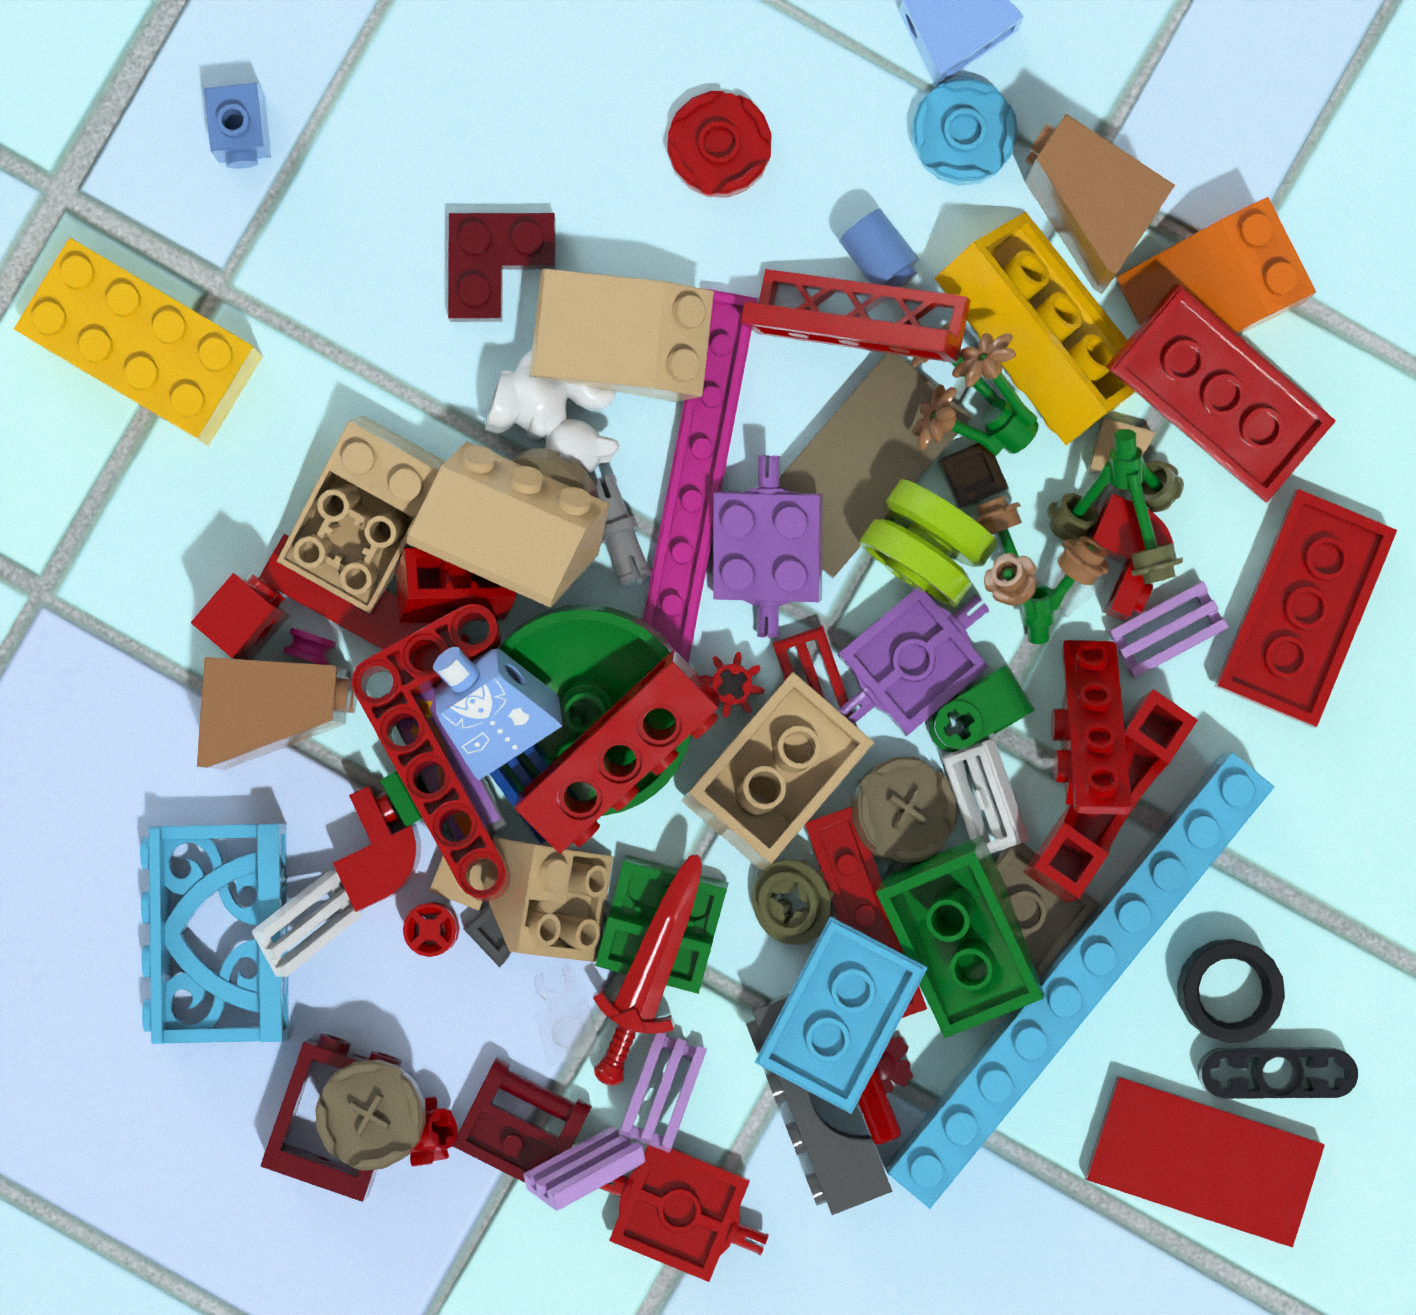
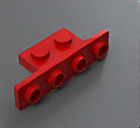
(1091, 730)

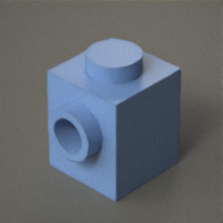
(237, 124)

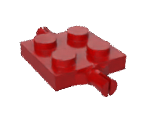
(682, 1211)

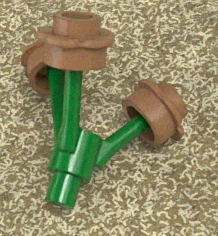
(1014, 578)

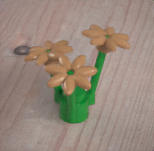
(1007, 421)

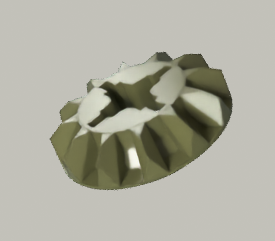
(775, 911)

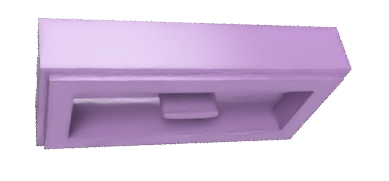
(1207, 608)
(678, 1049)
(584, 1168)

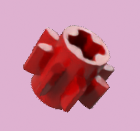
(735, 670)
(437, 1136)

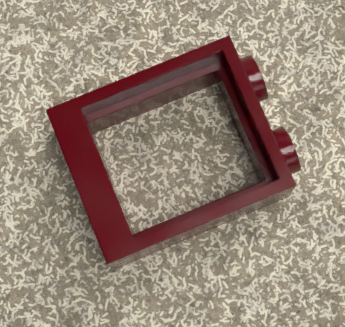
(304, 1164)

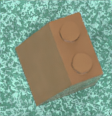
(1093, 196)
(266, 707)

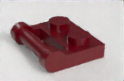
(510, 1140)

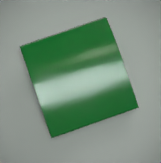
(633, 908)

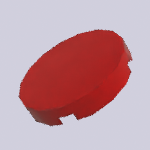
(719, 144)

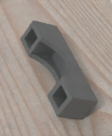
(843, 1162)

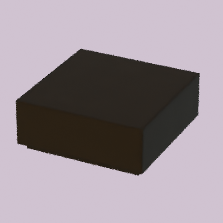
(972, 475)

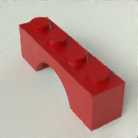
(1083, 841)

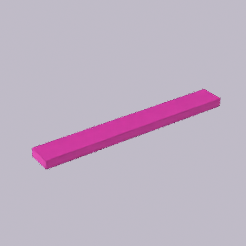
(694, 477)

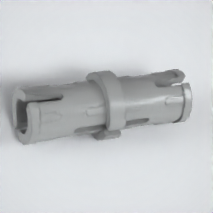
(620, 534)

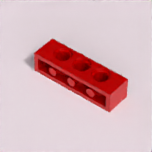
(667, 686)

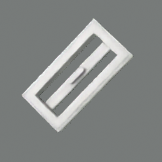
(992, 793)
(338, 902)

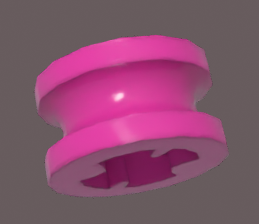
(309, 647)

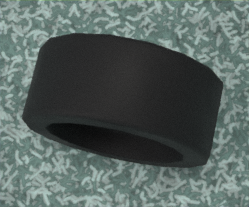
(1271, 982)

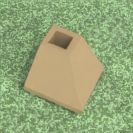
(551, 899)

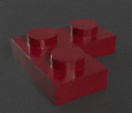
(484, 247)

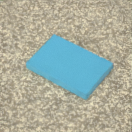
(841, 1014)

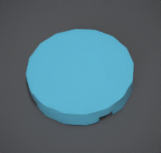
(964, 131)

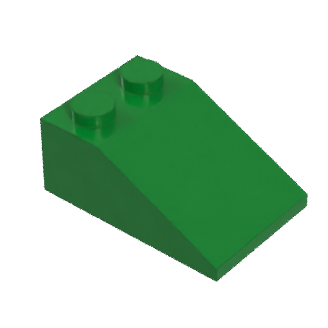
(963, 927)

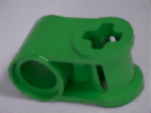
(985, 707)

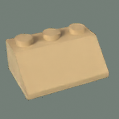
(509, 524)

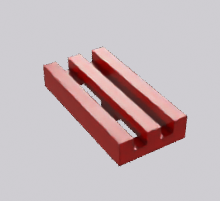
(799, 641)

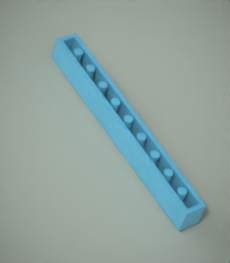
(1078, 978)

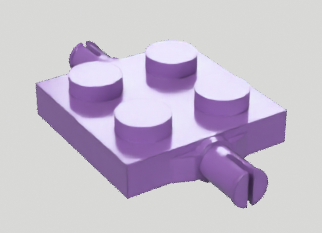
(767, 546)
(913, 660)

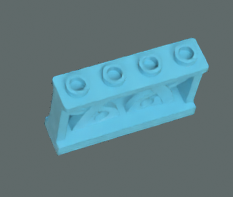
(264, 992)

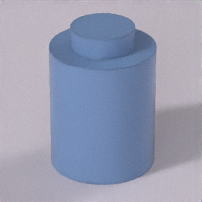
(880, 250)

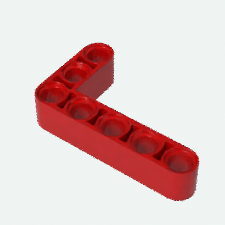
(427, 749)

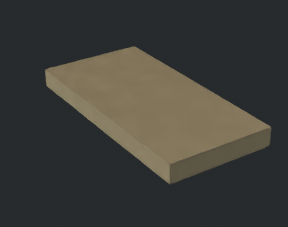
(865, 455)

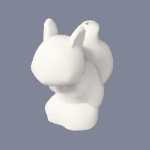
(541, 410)

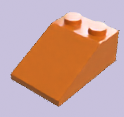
(1235, 268)

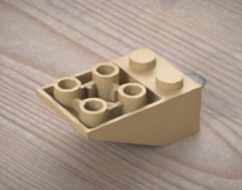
(361, 513)

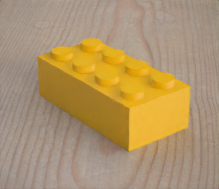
(138, 341)

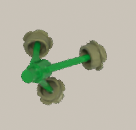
(1150, 486)

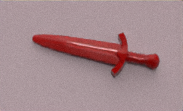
(648, 975)

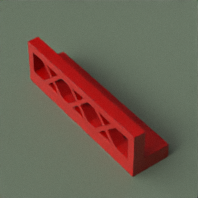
(810, 324)

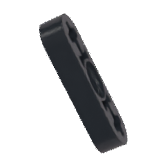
(1317, 1058)

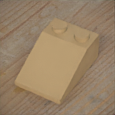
(622, 334)
(777, 772)

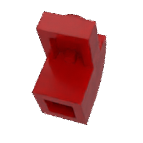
(1120, 537)
(389, 860)

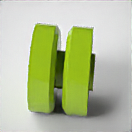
(930, 539)

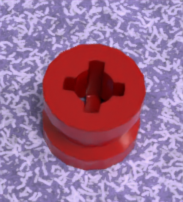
(418, 929)

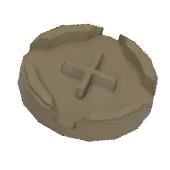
(904, 810)
(370, 1114)

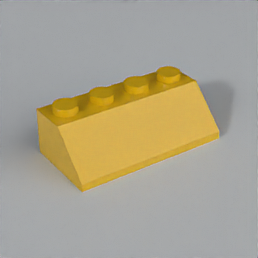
(1056, 324)

